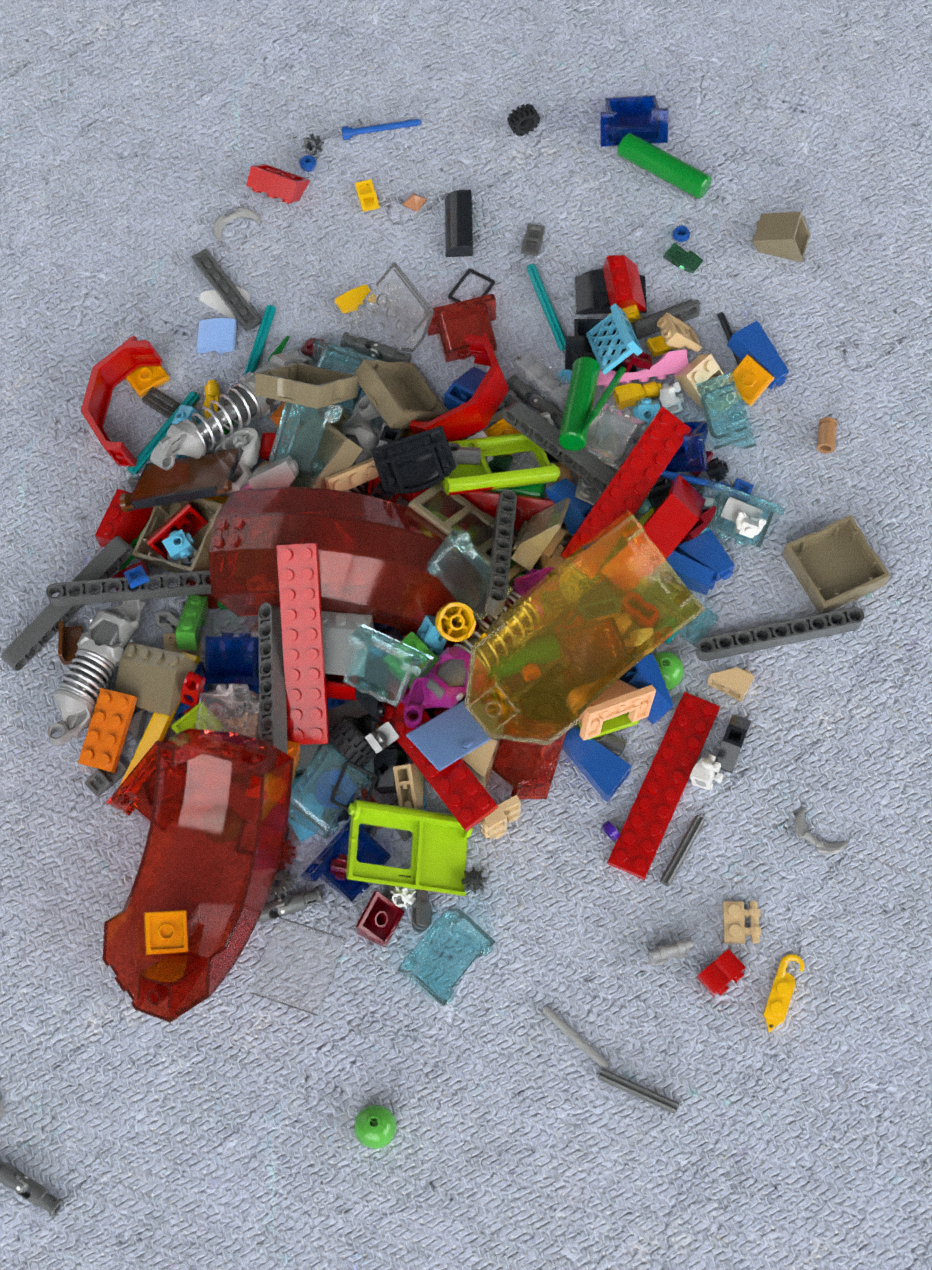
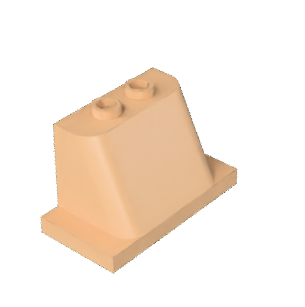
(614, 702)

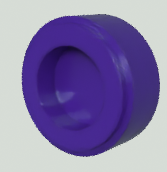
(610, 830)

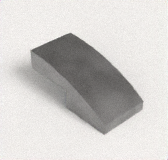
(533, 239)
(103, 780)

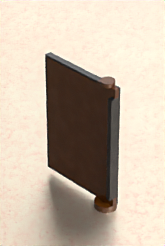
(185, 481)

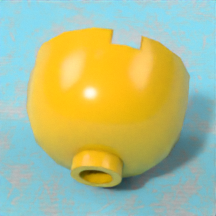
(455, 621)

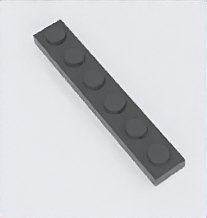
(226, 290)

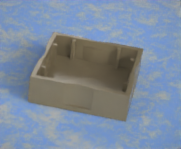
(306, 385)
(398, 392)
(336, 452)
(202, 539)
(835, 565)

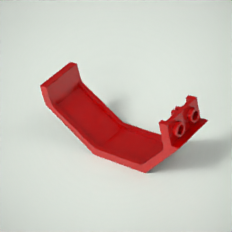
(104, 379)
(482, 406)
(674, 516)

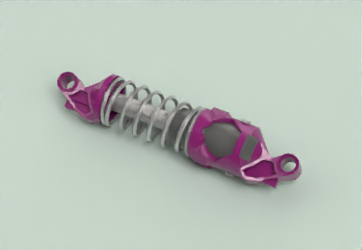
(447, 679)

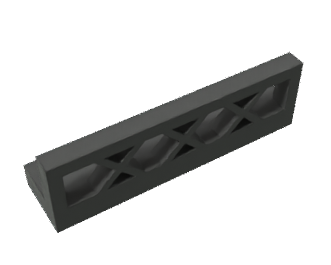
(683, 311)

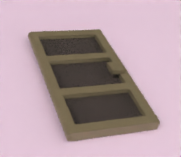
(457, 513)

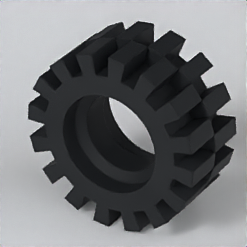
(523, 119)

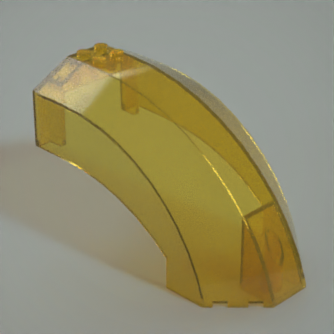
(575, 635)

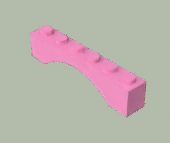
(669, 363)

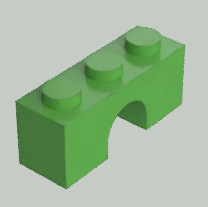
(192, 617)

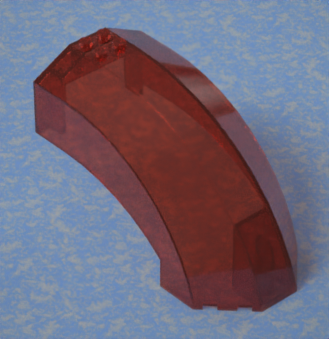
(367, 553)
(206, 852)

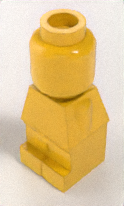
(212, 392)
(628, 394)

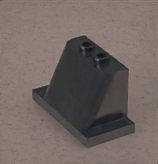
(579, 345)

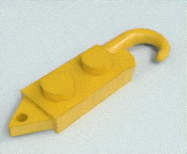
(781, 992)

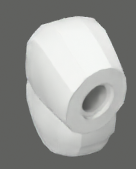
(250, 443)

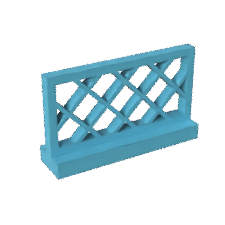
(623, 331)

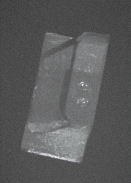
(613, 435)

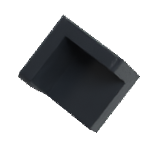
(659, 495)

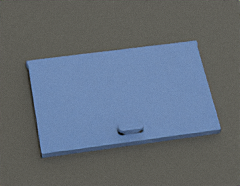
(447, 735)

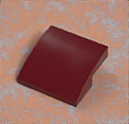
(705, 518)

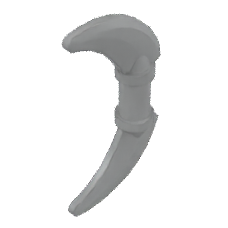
(242, 212)
(822, 847)

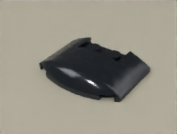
(593, 295)
(414, 462)

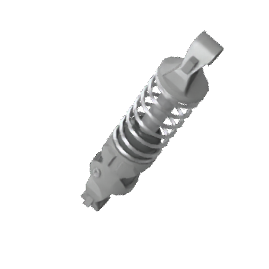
(241, 403)

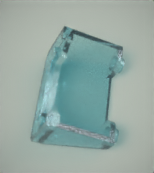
(301, 435)
(462, 571)
(312, 793)
(445, 955)

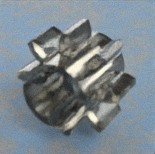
(479, 880)

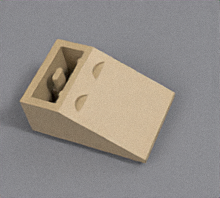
(699, 370)

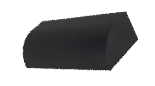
(458, 224)

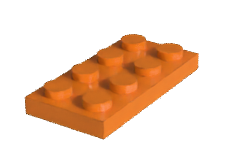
(107, 730)

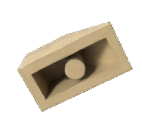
(733, 682)

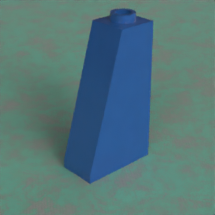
(755, 342)
(693, 574)
(597, 763)

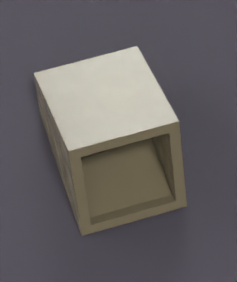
(782, 235)

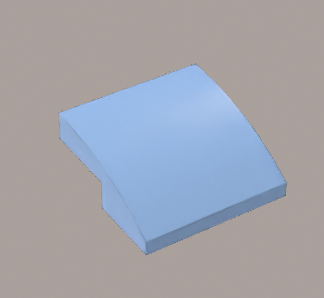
(216, 335)

